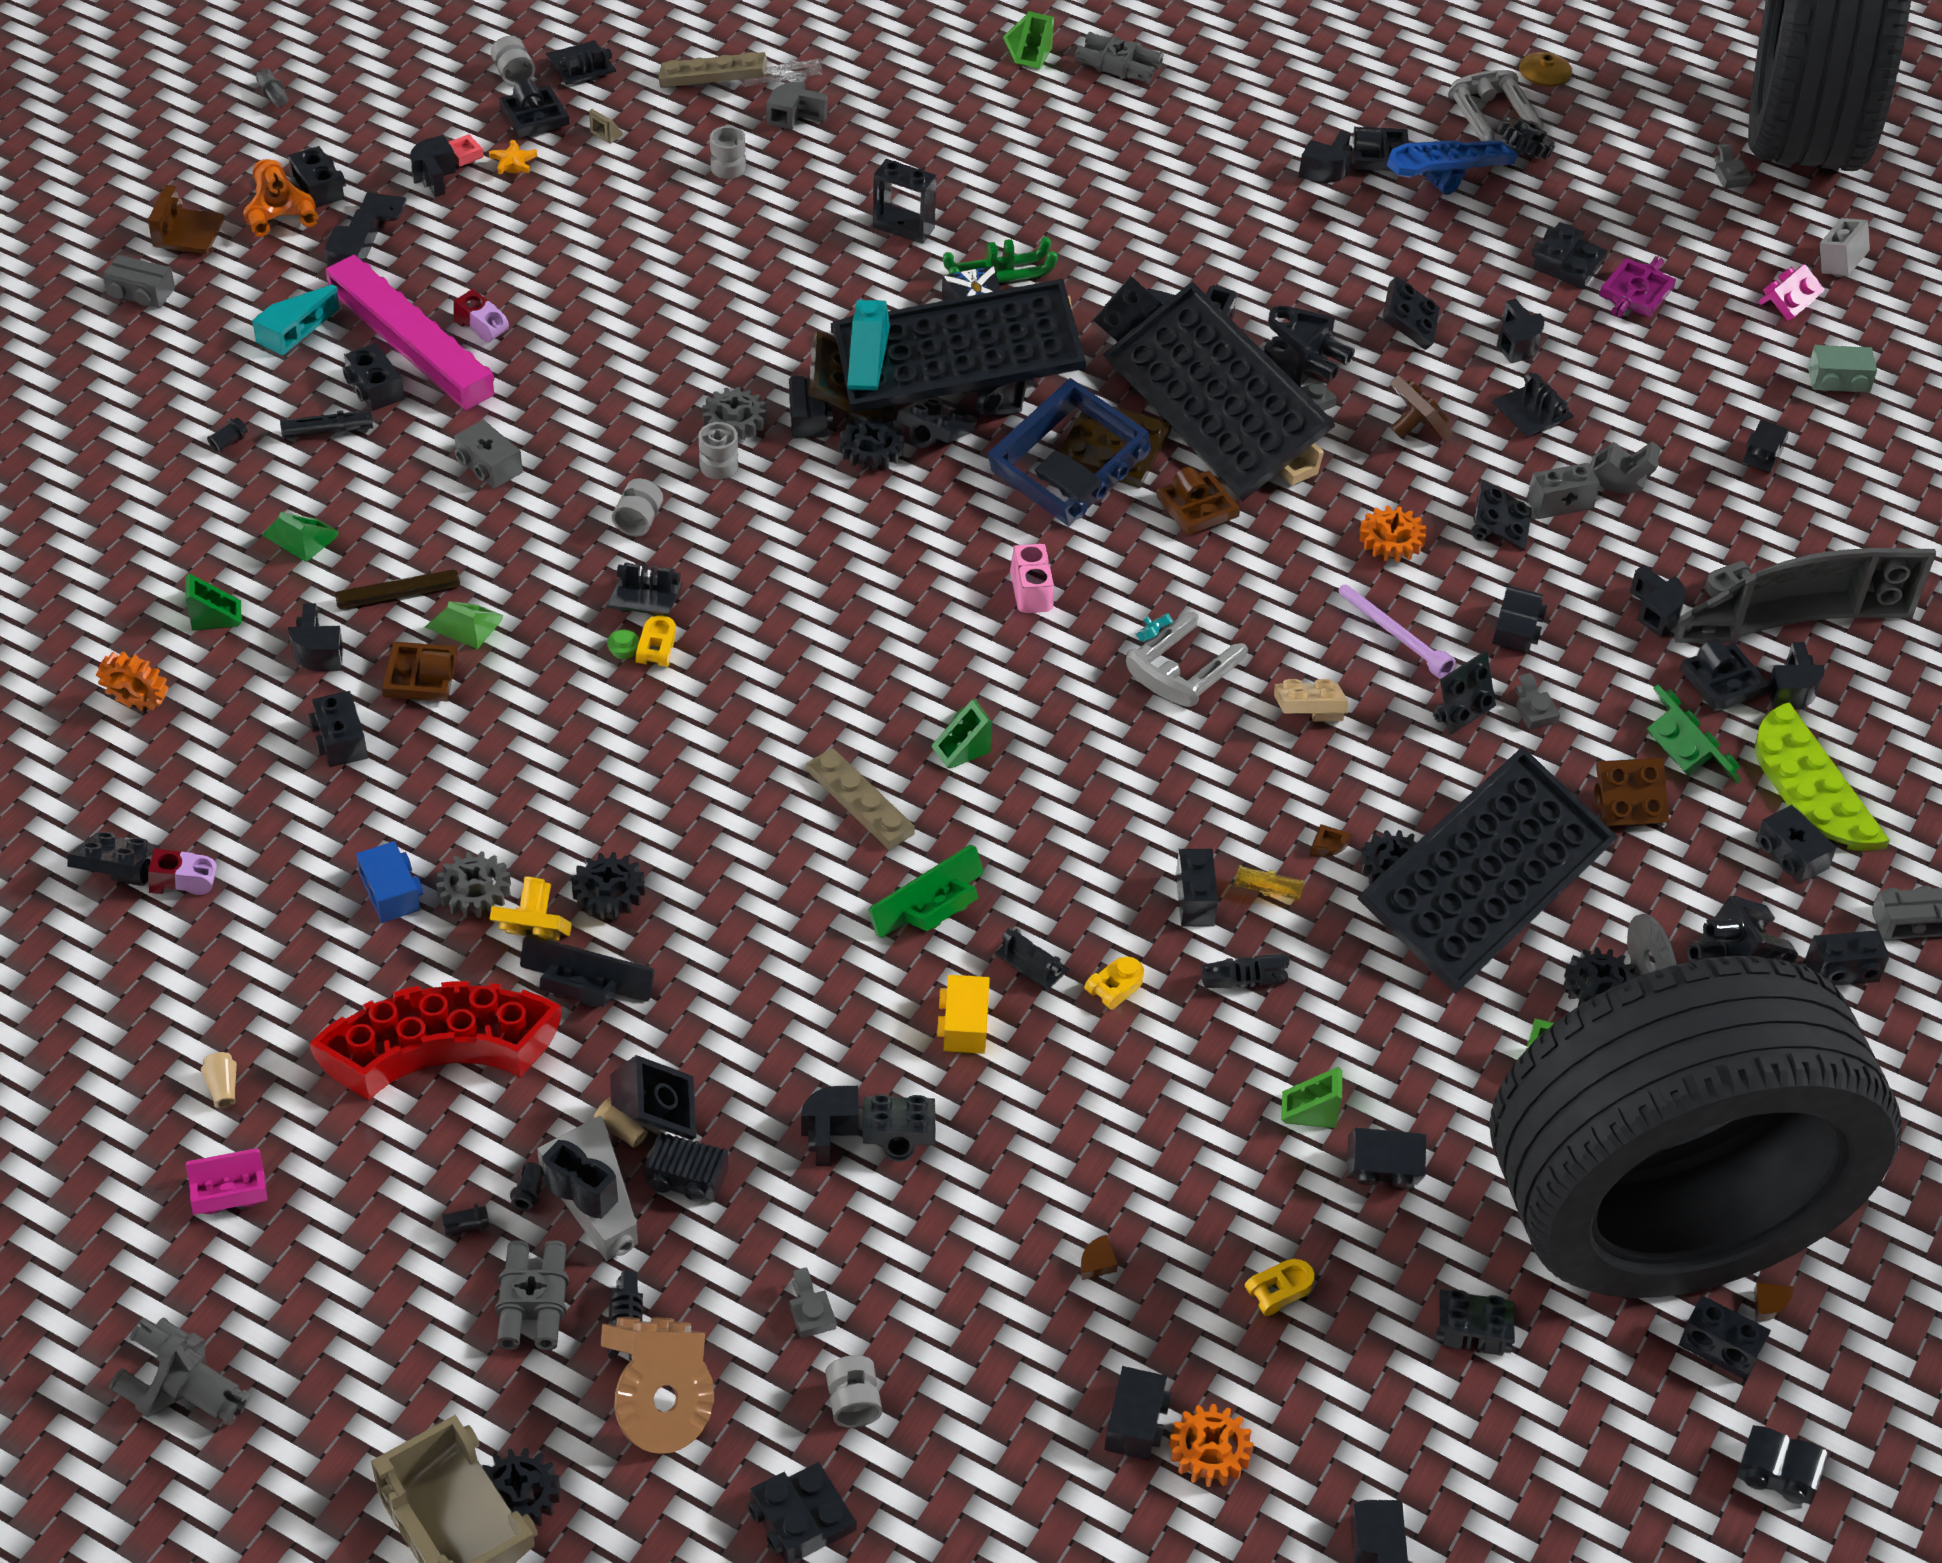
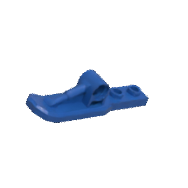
(1447, 161)

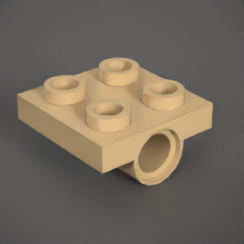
(1320, 698)

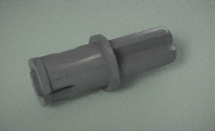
(272, 87)

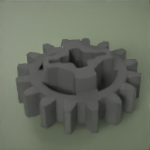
(738, 409)
(473, 884)

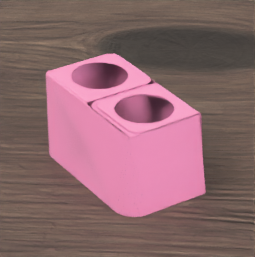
(1034, 597)

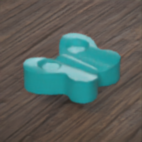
(1152, 627)

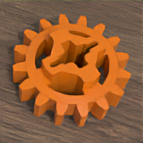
(1392, 533)
(132, 681)
(1211, 1448)

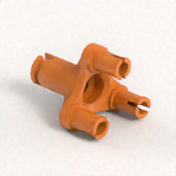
(275, 198)

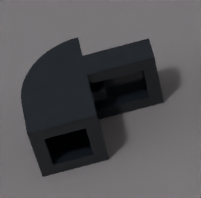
(431, 161)
(1326, 162)
(1519, 332)
(1765, 446)
(1660, 600)
(316, 645)
(1797, 680)
(827, 1114)

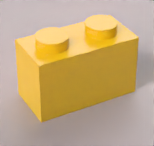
(966, 1014)

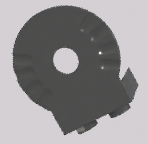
(1644, 936)

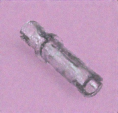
(813, 68)

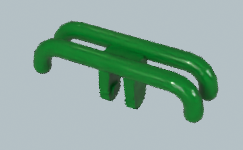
(1005, 264)

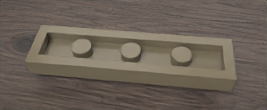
(712, 69)
(860, 798)

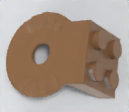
(661, 1356)

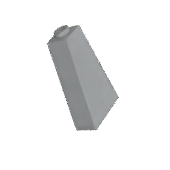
(617, 1230)

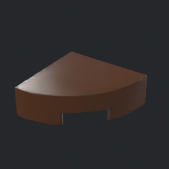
(1329, 841)
(1098, 1259)
(1771, 1300)

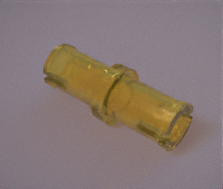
(1269, 883)

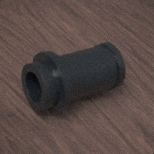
(232, 431)
(525, 1194)
(466, 1220)

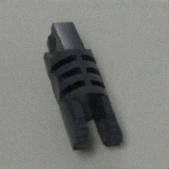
(1246, 971)
(625, 1301)

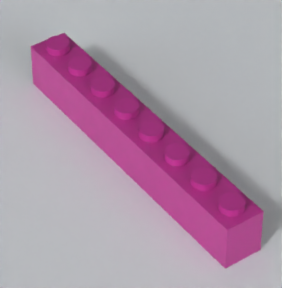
(411, 332)

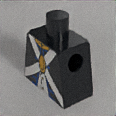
(969, 283)

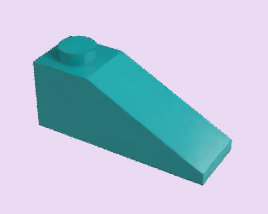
(293, 319)
(868, 344)

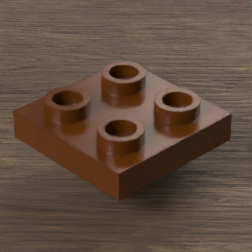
(1197, 501)
(420, 671)
(1631, 792)

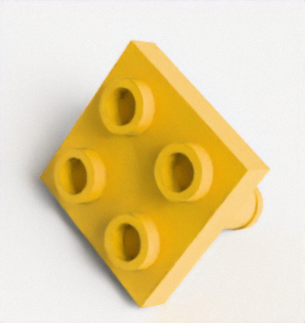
(532, 913)

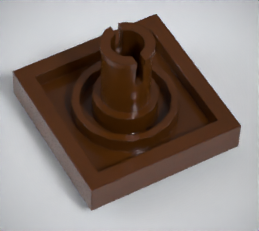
(1420, 410)

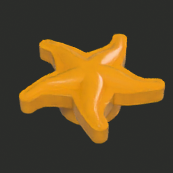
(513, 158)

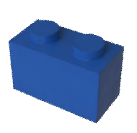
(389, 881)

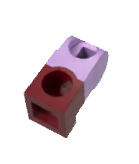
(480, 316)
(180, 872)

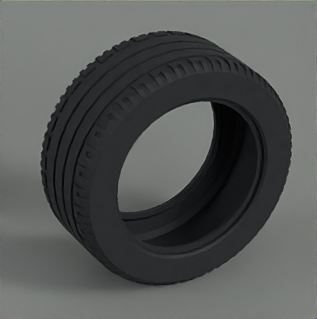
(1825, 80)
(1693, 1127)

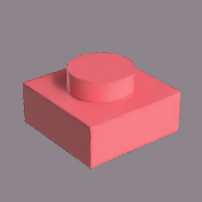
(466, 150)

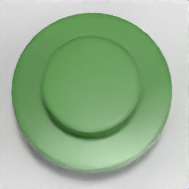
(623, 644)

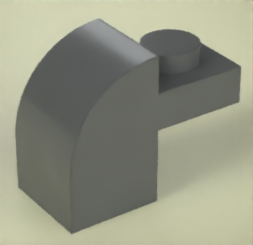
(793, 101)
(1625, 472)

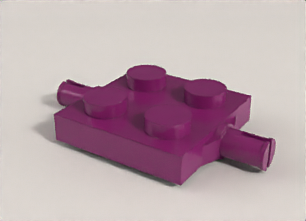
(1637, 287)

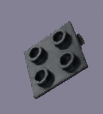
(581, 62)
(1126, 309)
(1533, 406)
(1501, 515)
(644, 593)
(1466, 693)
(1476, 1317)

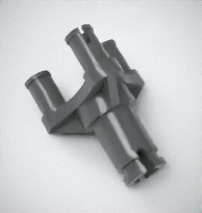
(179, 1375)

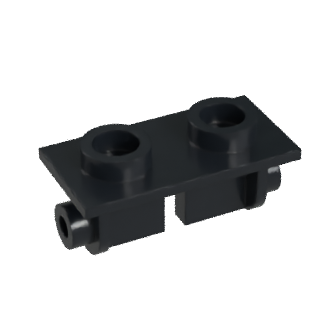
(1030, 959)

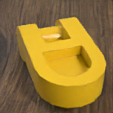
(657, 632)
(1123, 974)
(1292, 1278)

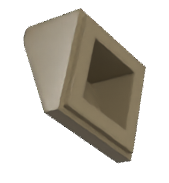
(603, 127)

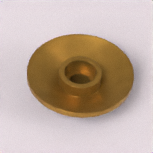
(1545, 69)

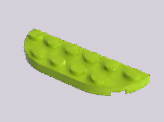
(1813, 783)

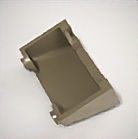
(448, 1501)

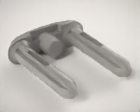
(1487, 85)
(1166, 679)

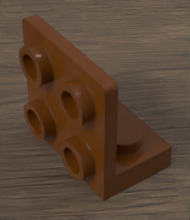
(182, 228)

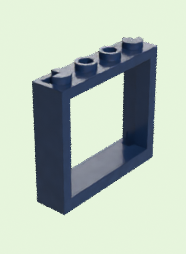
(1042, 421)

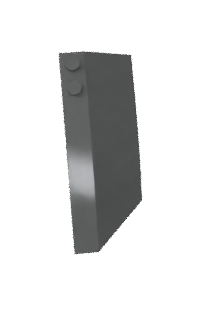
(1812, 589)

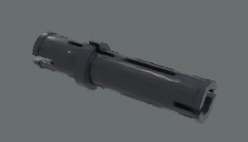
(324, 424)

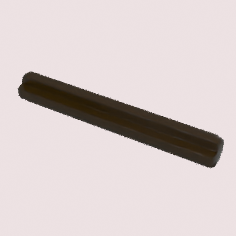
(397, 589)

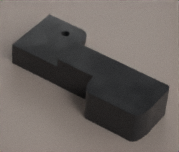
(364, 226)
(1378, 1532)

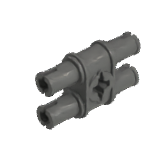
(1119, 57)
(544, 1305)

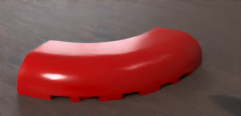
(435, 1029)

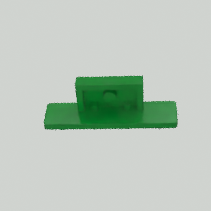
(1683, 740)
(930, 896)

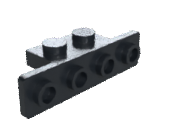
(584, 973)

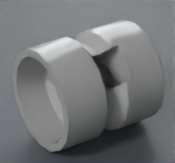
(512, 60)
(727, 152)
(718, 450)
(637, 507)
(853, 1391)

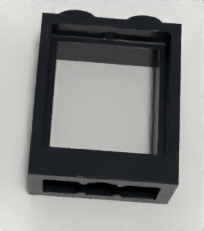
(888, 217)

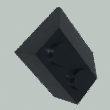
(655, 1096)

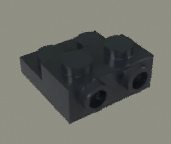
(1568, 255)
(800, 1512)

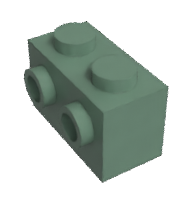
(1842, 368)

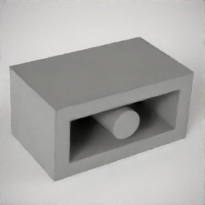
(1844, 247)

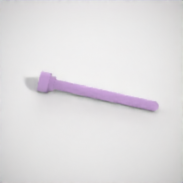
(1438, 662)

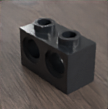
(317, 176)
(373, 377)
(1724, 1337)

